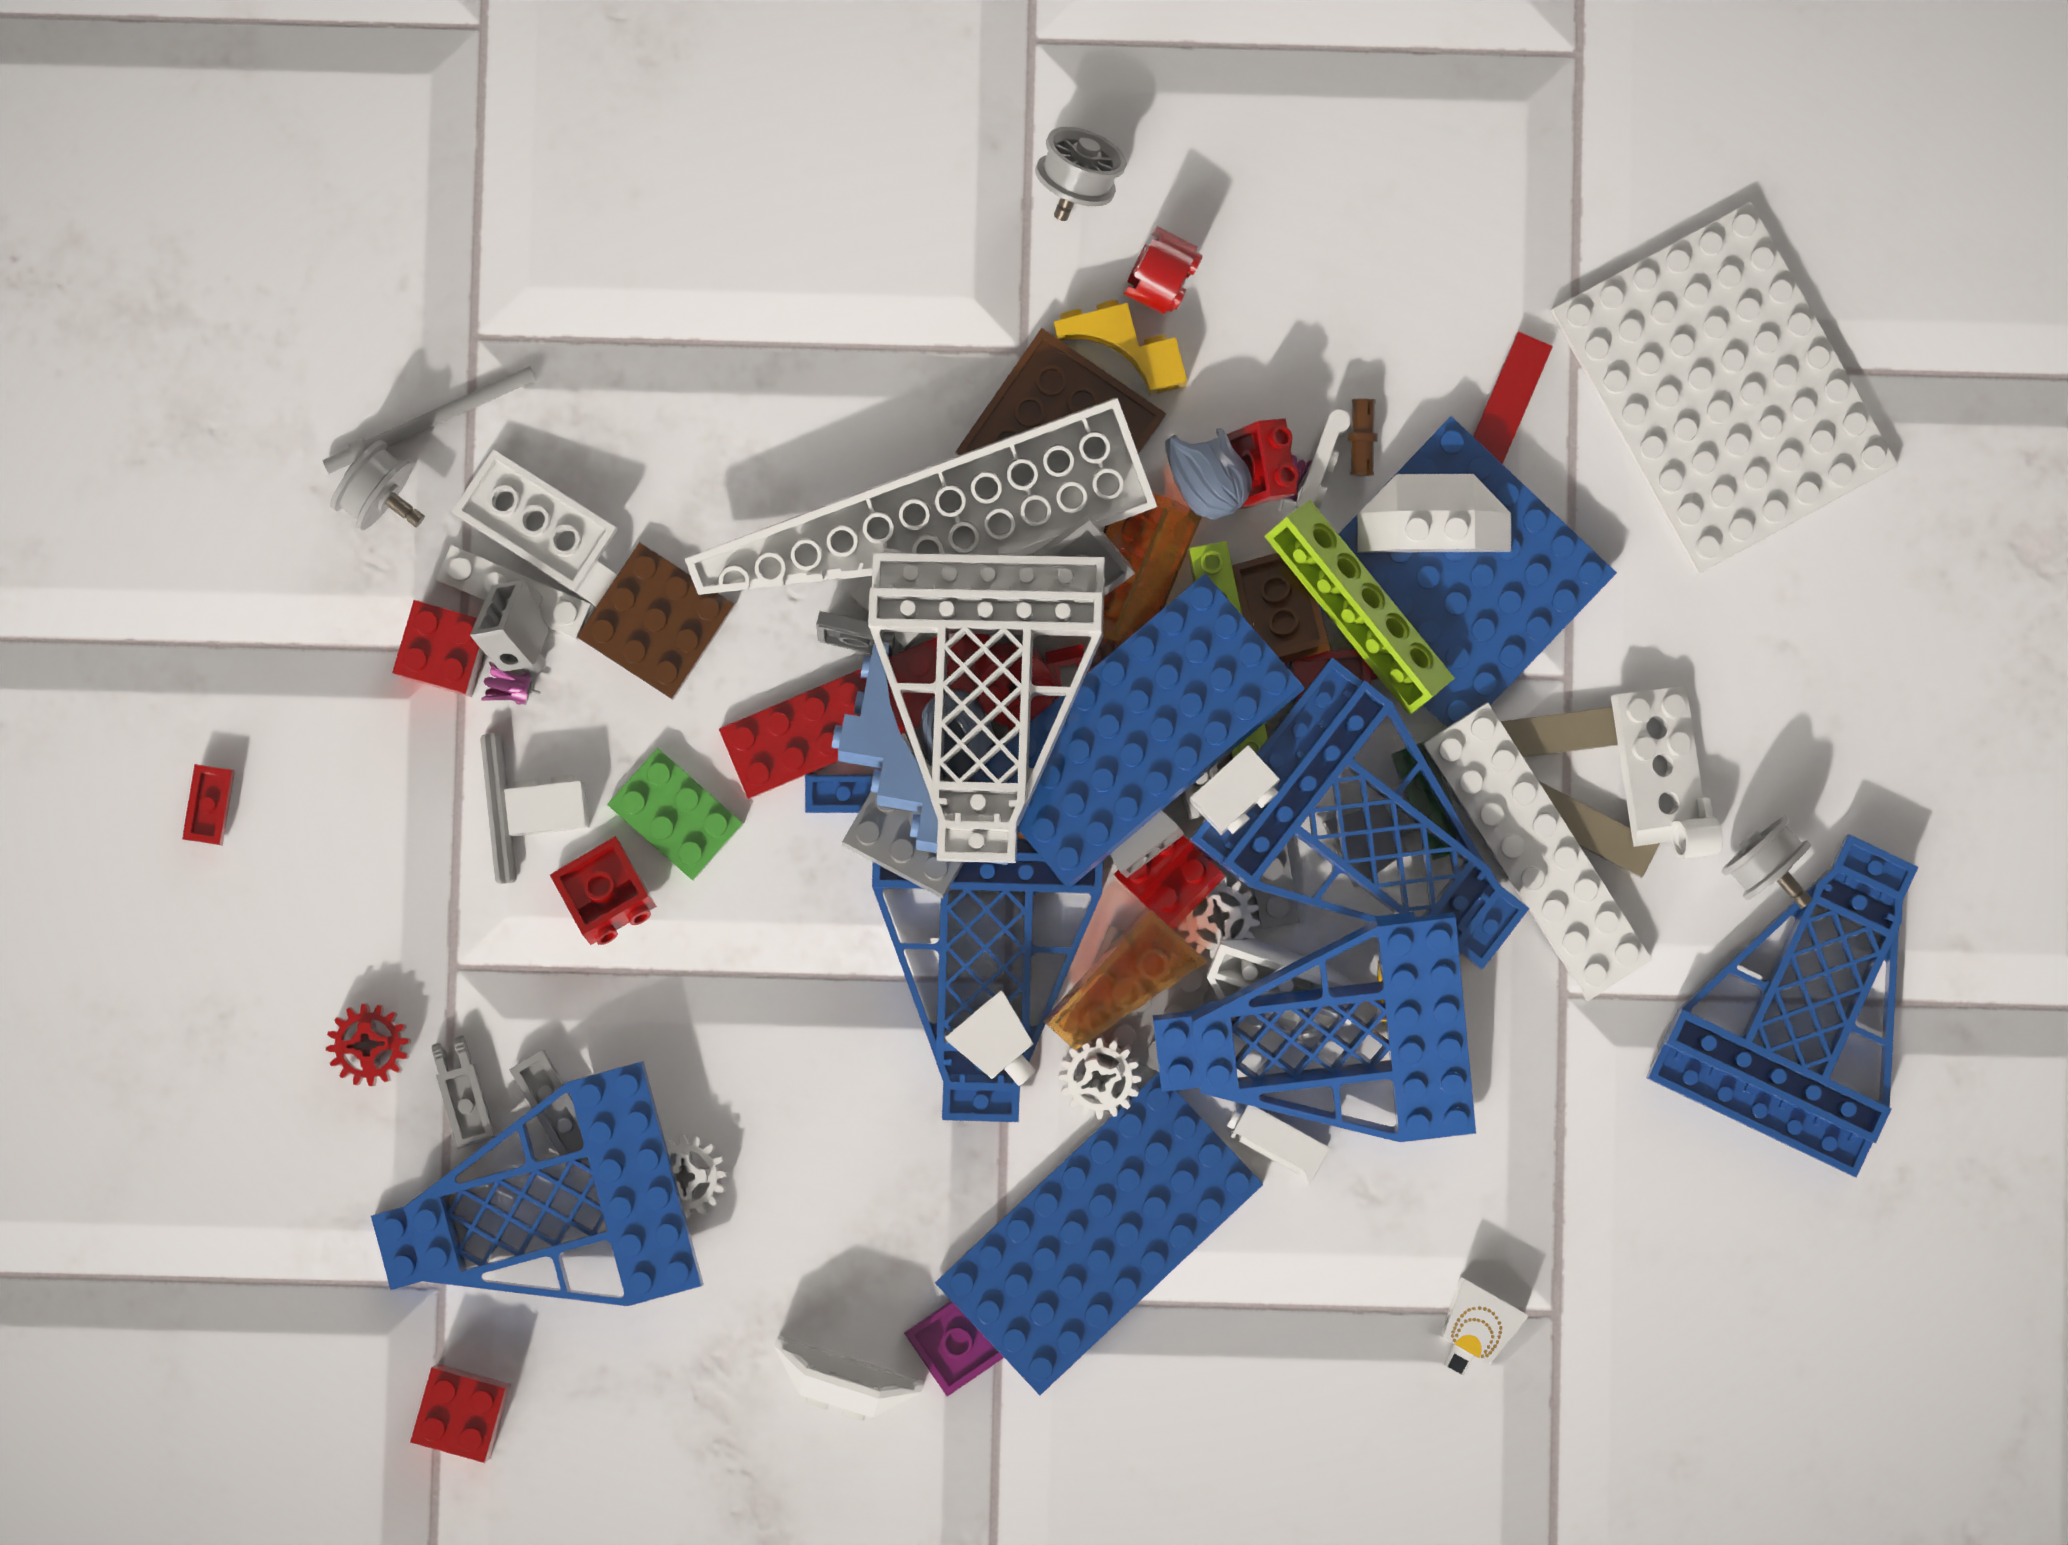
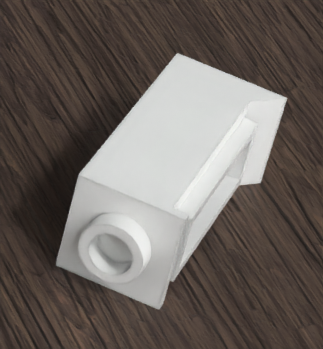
(1278, 1141)

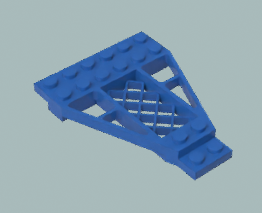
(1308, 757)
(1422, 1023)
(966, 1088)
(1770, 1090)
(633, 1190)

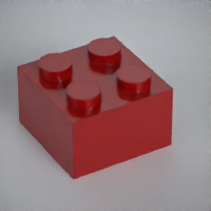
(439, 649)
(460, 1413)

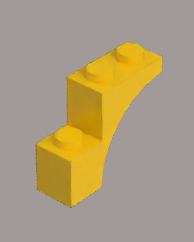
(1112, 326)

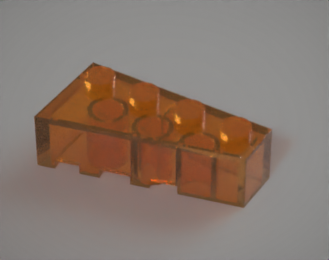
(1127, 975)

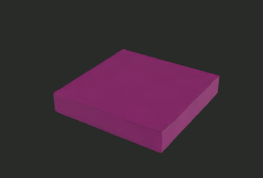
(952, 1347)

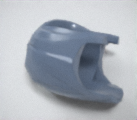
(1209, 475)
(960, 727)

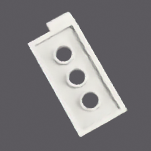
(572, 568)
(1691, 821)

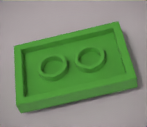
(675, 814)

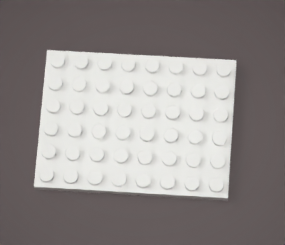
(1724, 388)

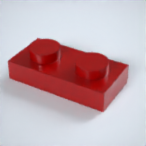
(208, 804)

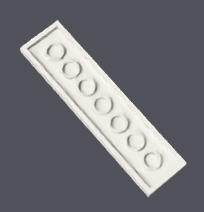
(1537, 851)

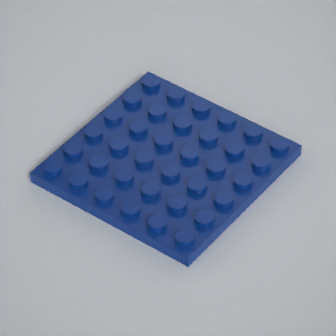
(1486, 609)

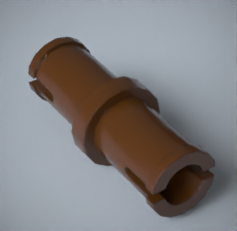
(1362, 437)

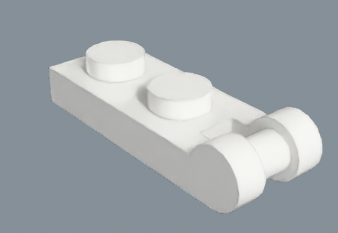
(1324, 458)

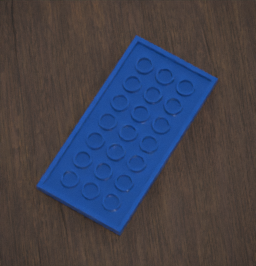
(1146, 728)
(1098, 1234)

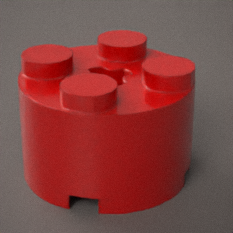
(1162, 270)
(1040, 677)

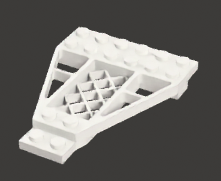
(1001, 599)

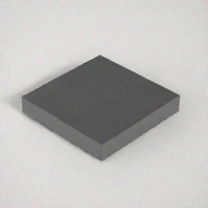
(849, 633)

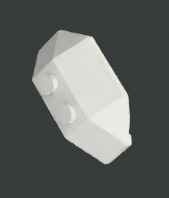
(1434, 516)
(1249, 960)
(844, 1381)

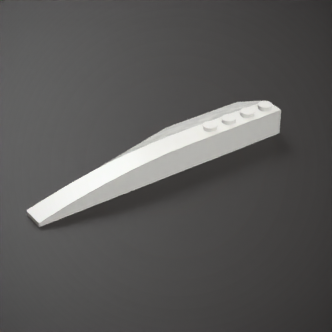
(980, 503)

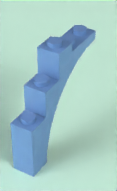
(876, 742)

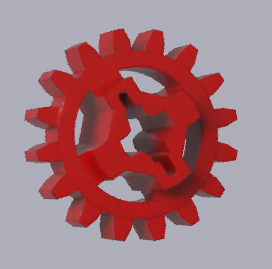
(365, 1026)

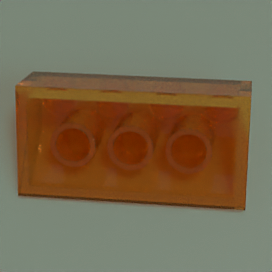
(1155, 548)

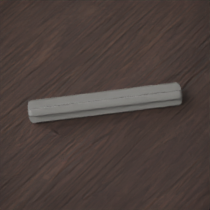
(495, 784)

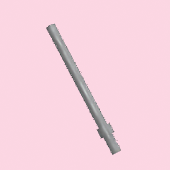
(432, 418)

